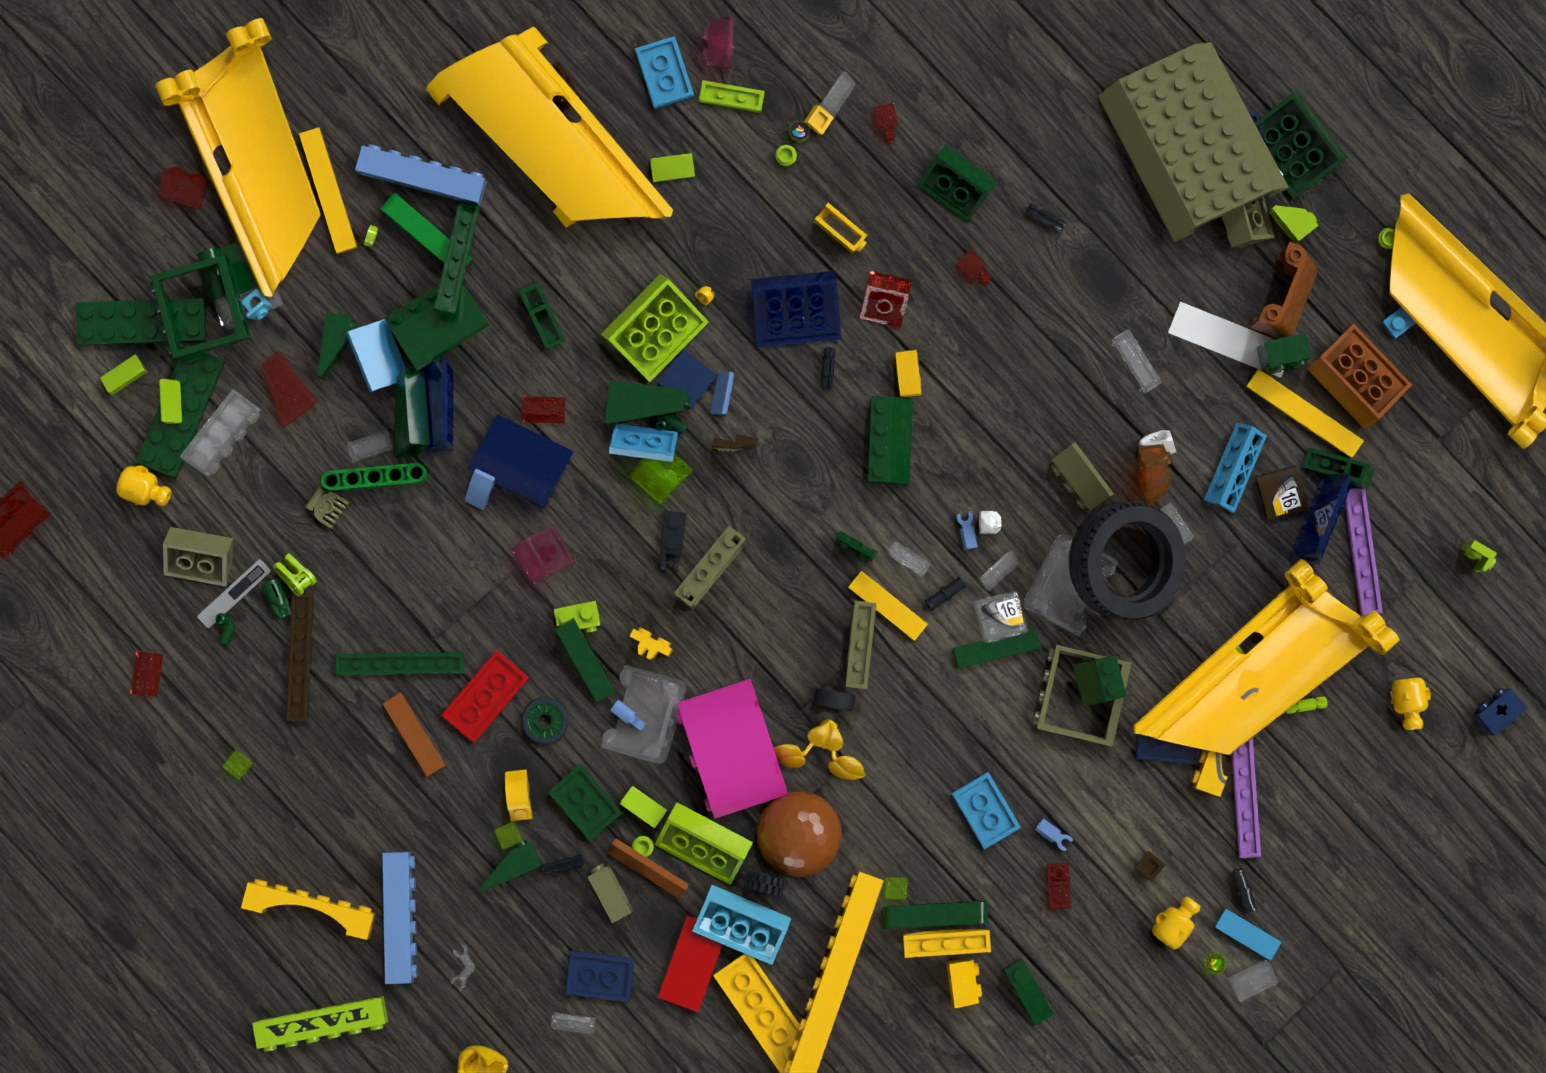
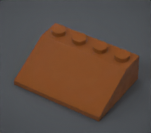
(1359, 377)

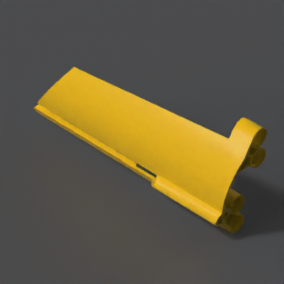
(574, 164)
(267, 187)
(1450, 300)
(1303, 644)

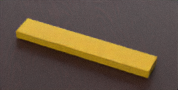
(328, 190)
(1304, 413)

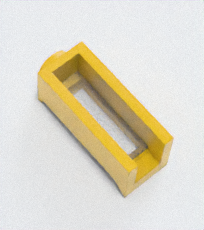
(841, 229)

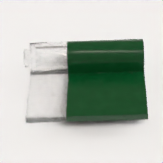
(244, 278)

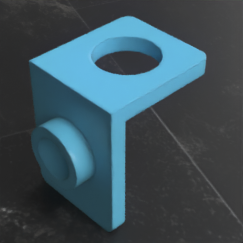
(260, 310)

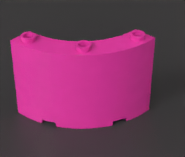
(731, 748)

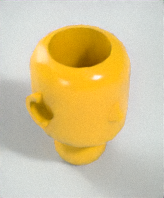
(141, 487)
(1410, 699)
(1174, 924)

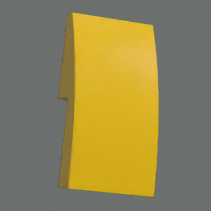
(908, 373)

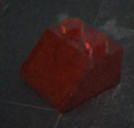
(885, 299)

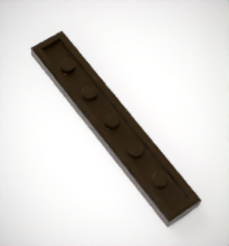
(300, 657)

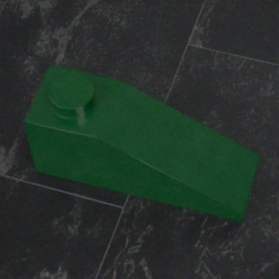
(334, 340)
(1328, 463)
(517, 862)
(1028, 991)

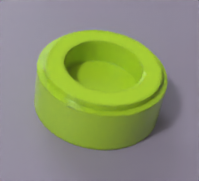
(371, 236)

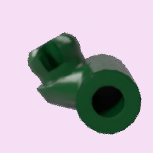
(669, 422)
(227, 626)

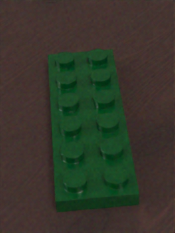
(138, 321)
(168, 441)

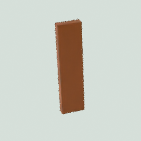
(414, 734)
(647, 868)

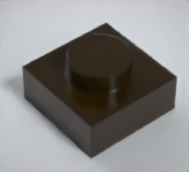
(1149, 865)

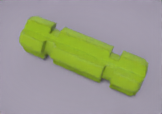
(1308, 704)

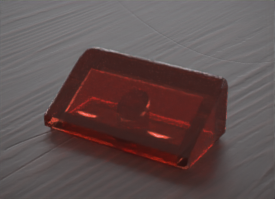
(543, 409)
(146, 673)

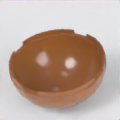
(799, 834)

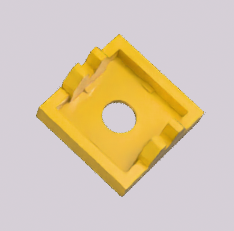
(650, 644)

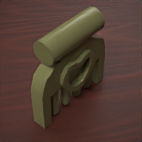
(323, 504)

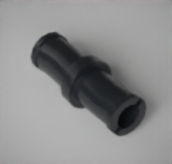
(945, 593)
(1243, 890)

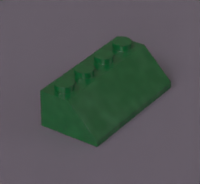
(889, 440)

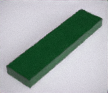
(983, 652)
(585, 659)

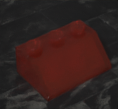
(19, 517)

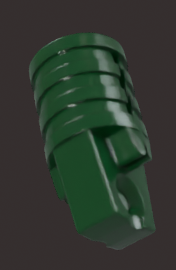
(276, 598)

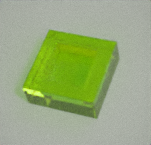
(237, 764)
(508, 835)
(895, 888)

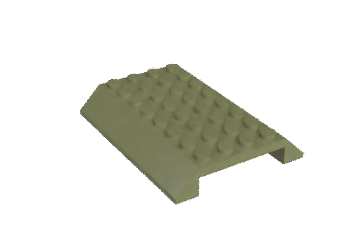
(1191, 139)

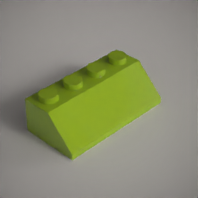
(703, 843)

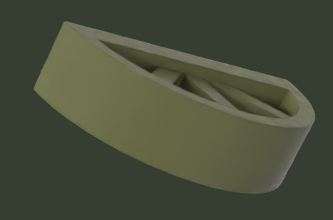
(860, 644)

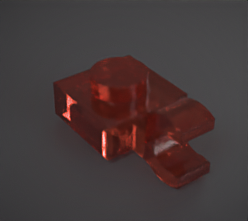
(886, 118)
(972, 266)

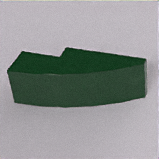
(541, 315)

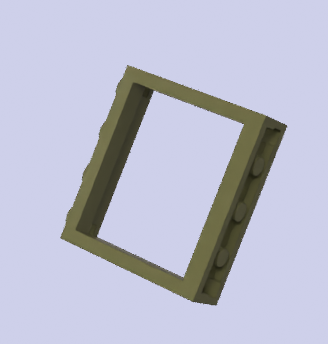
(710, 567)
(1044, 696)

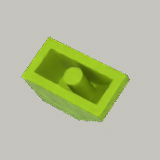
(1294, 221)

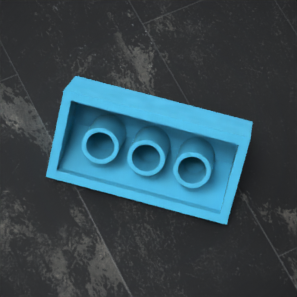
(742, 924)

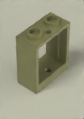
(609, 892)

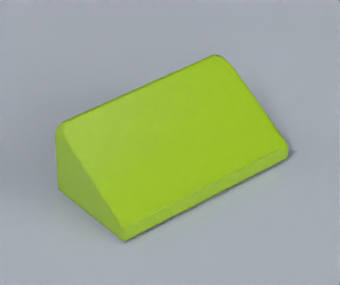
(672, 167)
(123, 375)
(170, 401)
(643, 806)

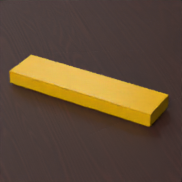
(888, 605)

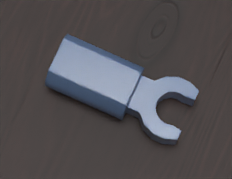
(967, 532)
(627, 715)
(1052, 833)

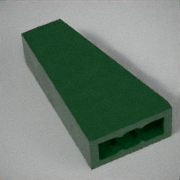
(641, 401)
(411, 414)

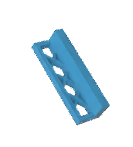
(1233, 464)

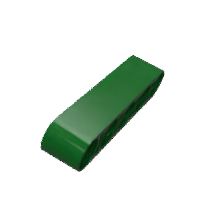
(417, 227)
(364, 477)

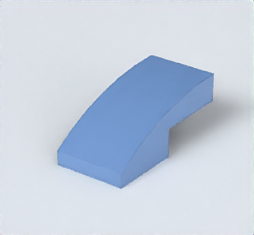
(479, 489)

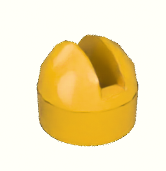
(704, 295)

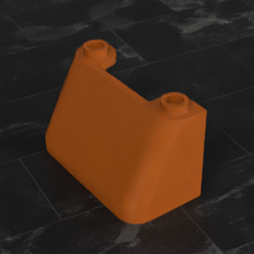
(1282, 320)

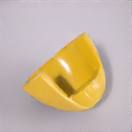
(481, 1060)

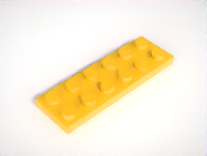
(760, 1007)

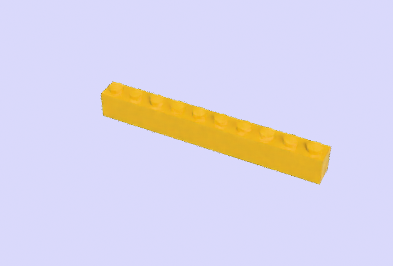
(835, 974)

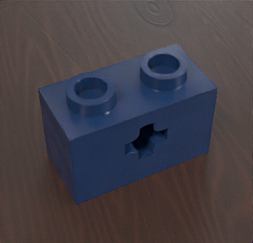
(1511, 709)

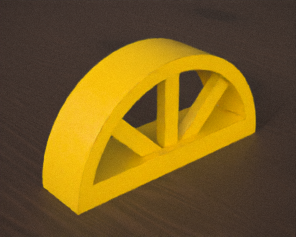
(946, 942)

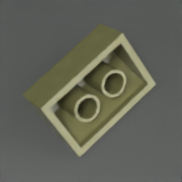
(1248, 224)
(1080, 478)
(197, 556)

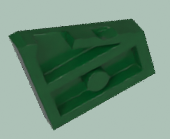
(863, 552)

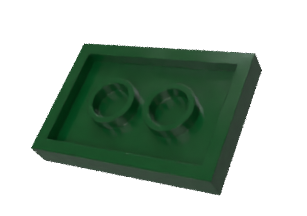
(585, 802)

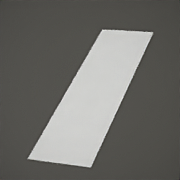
(1218, 335)

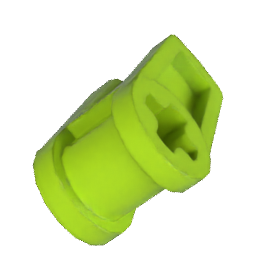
(297, 582)

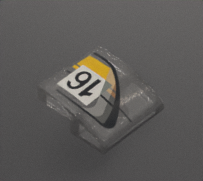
(1000, 617)

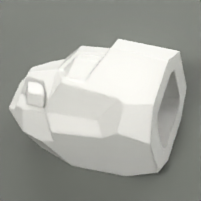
(1160, 437)
(989, 522)

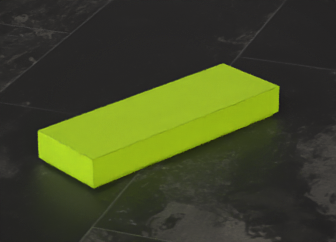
(731, 96)

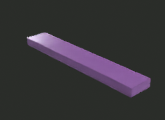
(1362, 552)
(1246, 801)

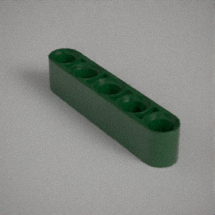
(935, 914)

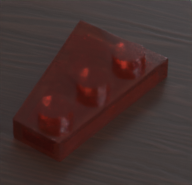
(287, 389)

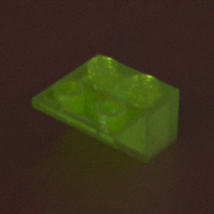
(660, 477)

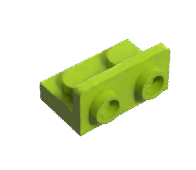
(1485, 556)
(584, 614)

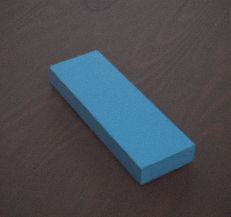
(1247, 934)

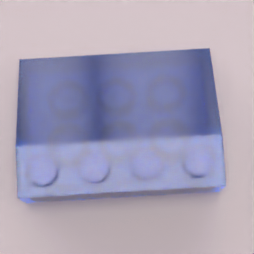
(796, 309)
(440, 404)
(521, 460)
(1324, 517)

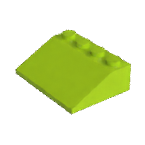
(655, 327)

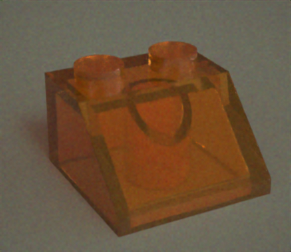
(1153, 471)

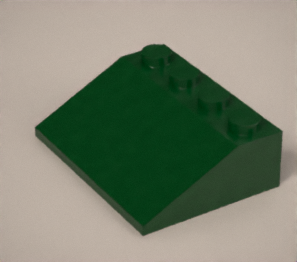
(1300, 144)
(430, 334)

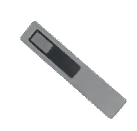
(234, 593)

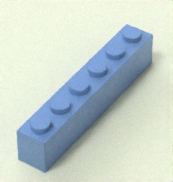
(421, 175)
(398, 917)

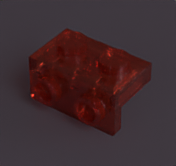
(183, 187)

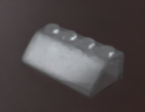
(221, 433)

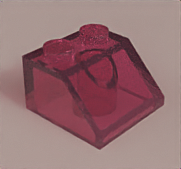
(720, 43)
(543, 555)

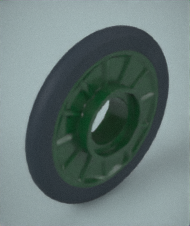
(554, 710)

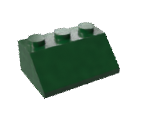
(956, 183)

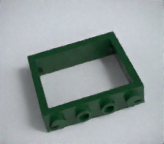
(234, 301)

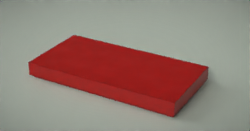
(485, 696)
(690, 968)

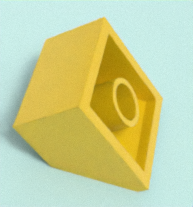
(962, 982)

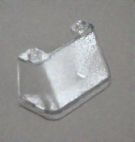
(1054, 595)
(655, 703)

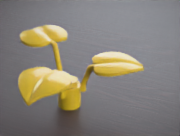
(827, 737)

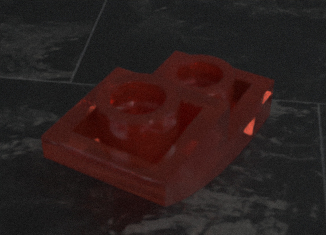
(1058, 886)

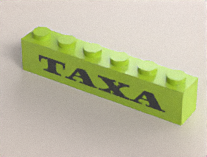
(320, 1022)

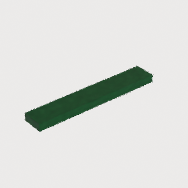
(456, 258)
(399, 663)

